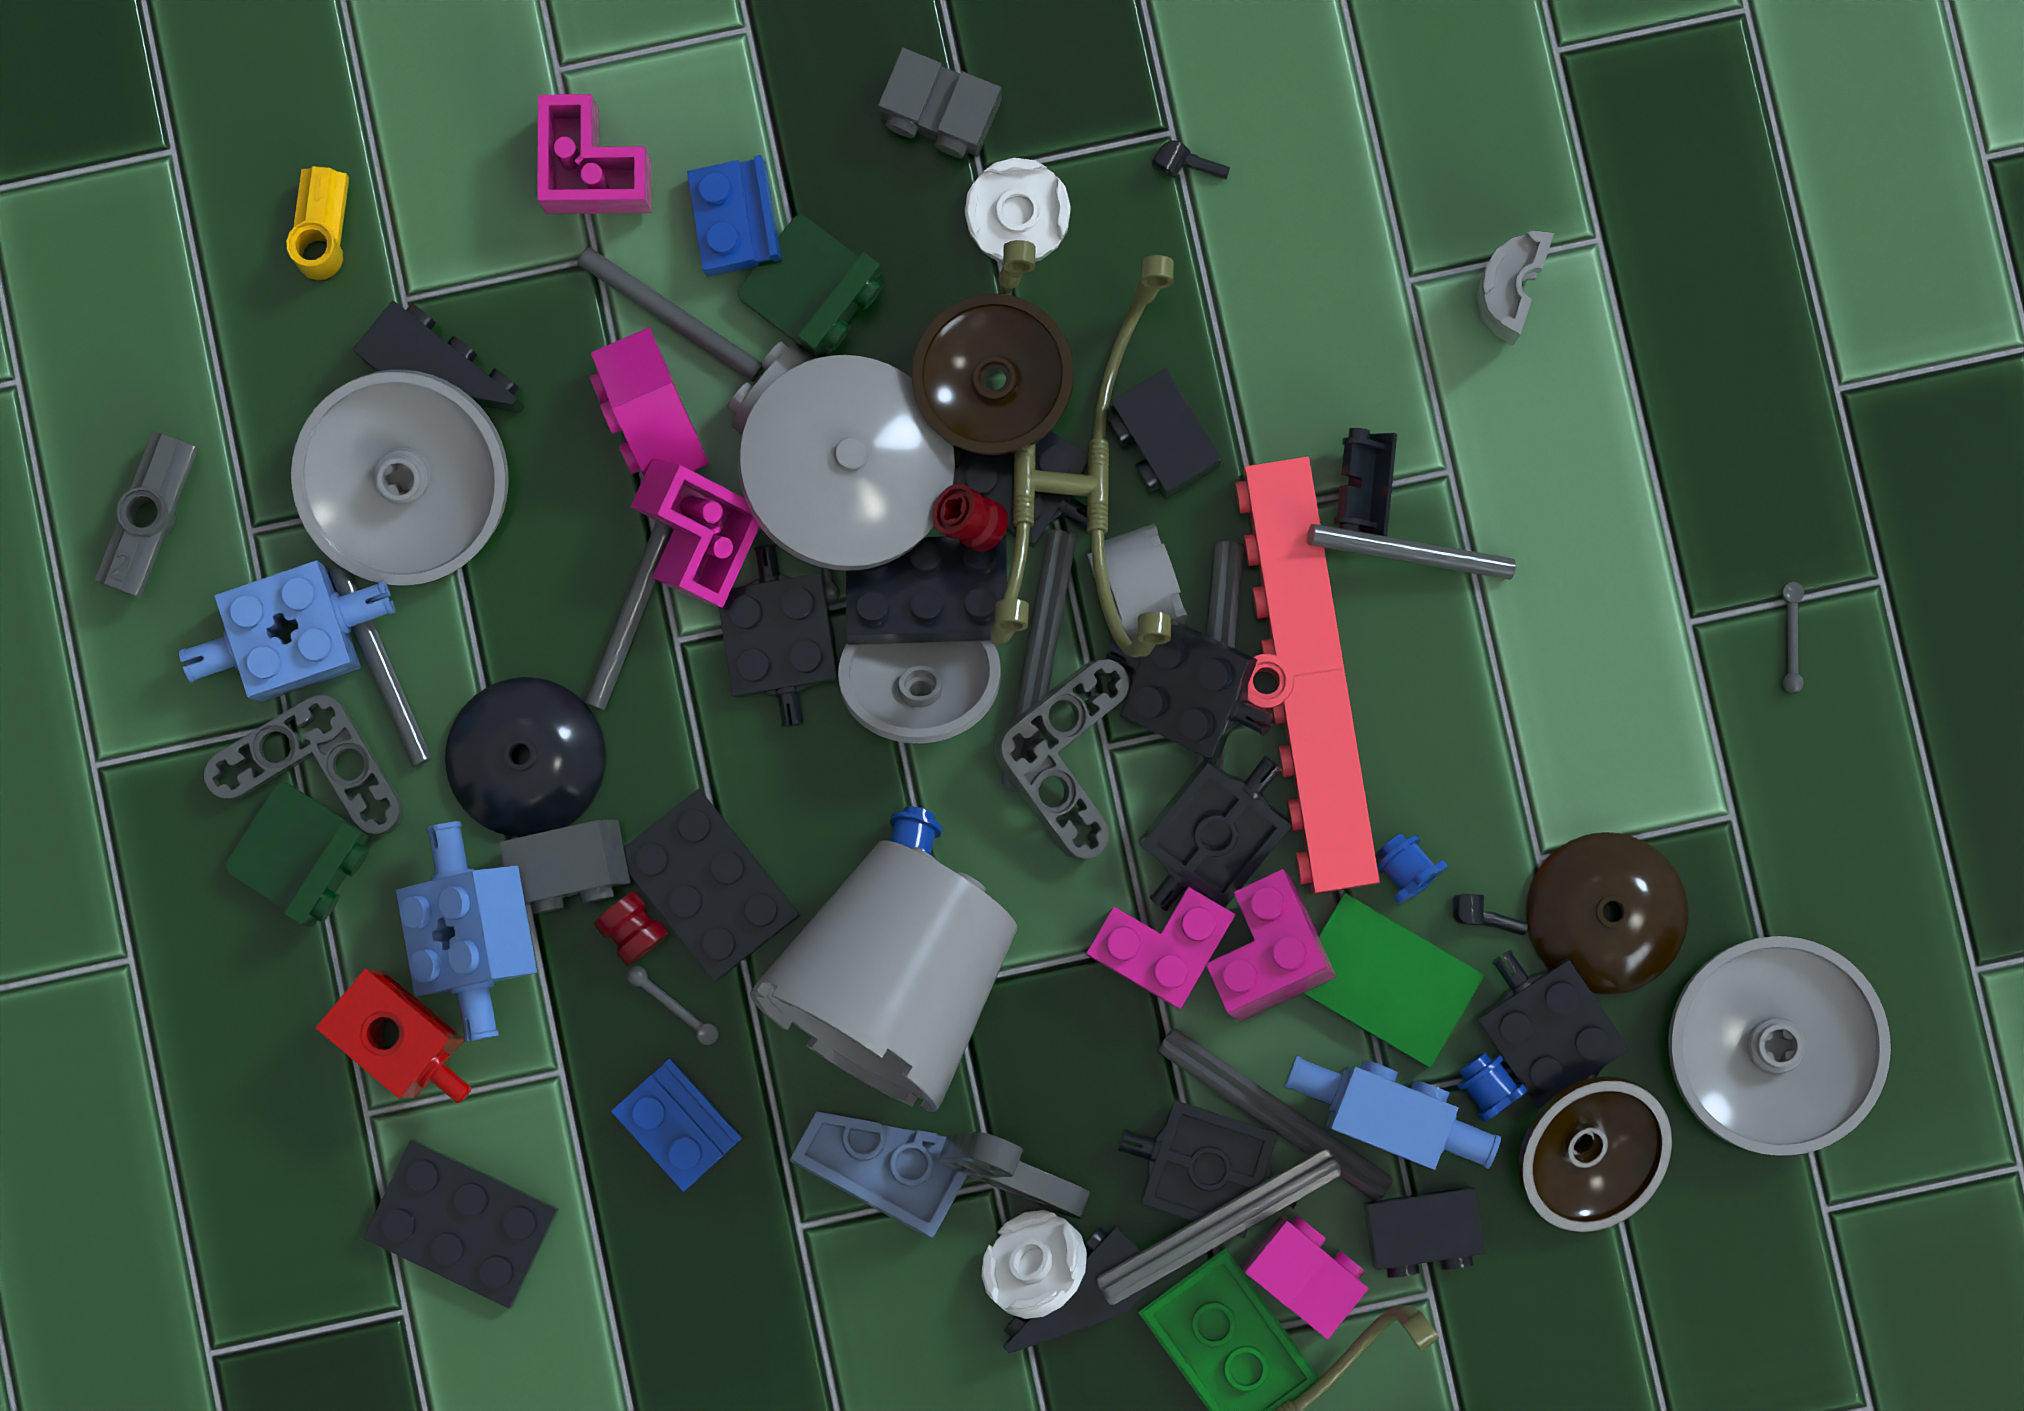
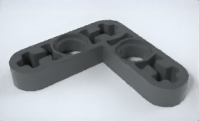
(325, 748)
(1045, 761)
(998, 1164)

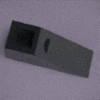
(405, 342)
(1086, 1304)

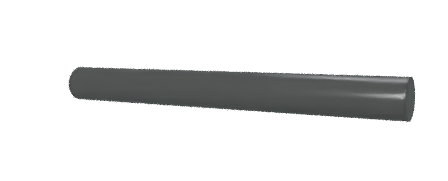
(670, 313)
(1411, 551)
(628, 618)
(385, 676)

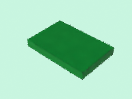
(1392, 981)
(1228, 1340)

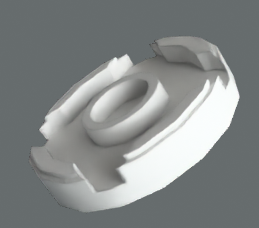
(1017, 203)
(1034, 1264)

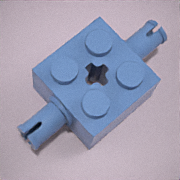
(257, 615)
(465, 930)
(1391, 1116)

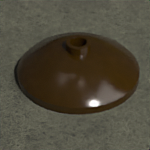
(984, 338)
(1568, 905)
(1609, 1169)

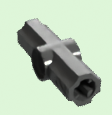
(157, 480)

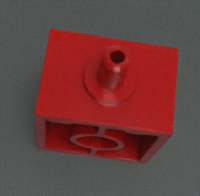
(423, 1043)

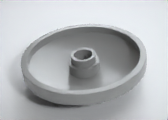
(843, 463)
(399, 477)
(1779, 1045)

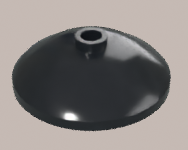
(563, 763)

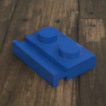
(734, 216)
(677, 1124)

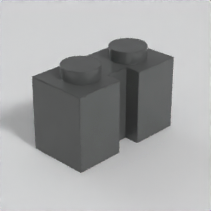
(939, 104)
(568, 862)

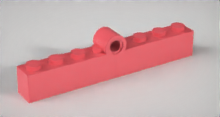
(1309, 676)

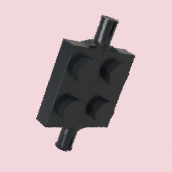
(994, 479)
(779, 636)
(1191, 691)
(1215, 832)
(1550, 1028)
(1201, 1161)

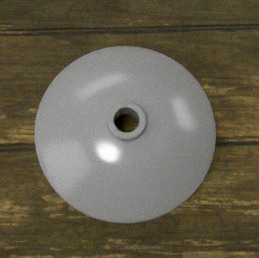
(883, 678)

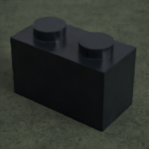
(1163, 434)
(1424, 1230)

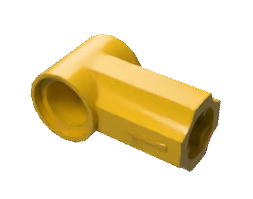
(319, 218)

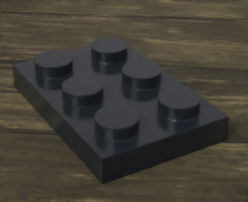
(927, 595)
(708, 885)
(461, 1223)

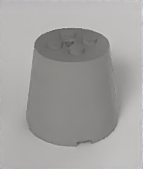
(893, 973)

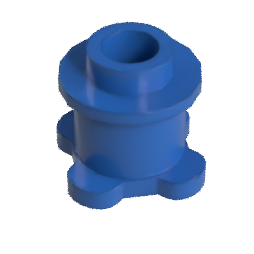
(915, 828)
(1408, 866)
(1489, 1085)

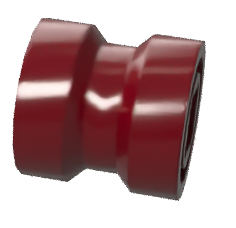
(970, 517)
(631, 928)

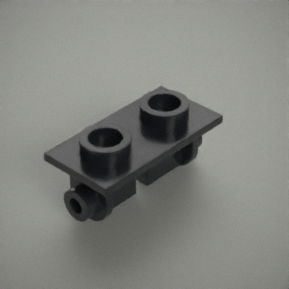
(1370, 469)

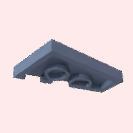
(882, 1167)

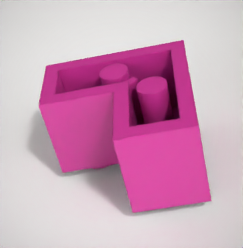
(579, 174)
(644, 404)
(708, 535)
(1281, 960)
(1167, 961)
(1305, 1276)

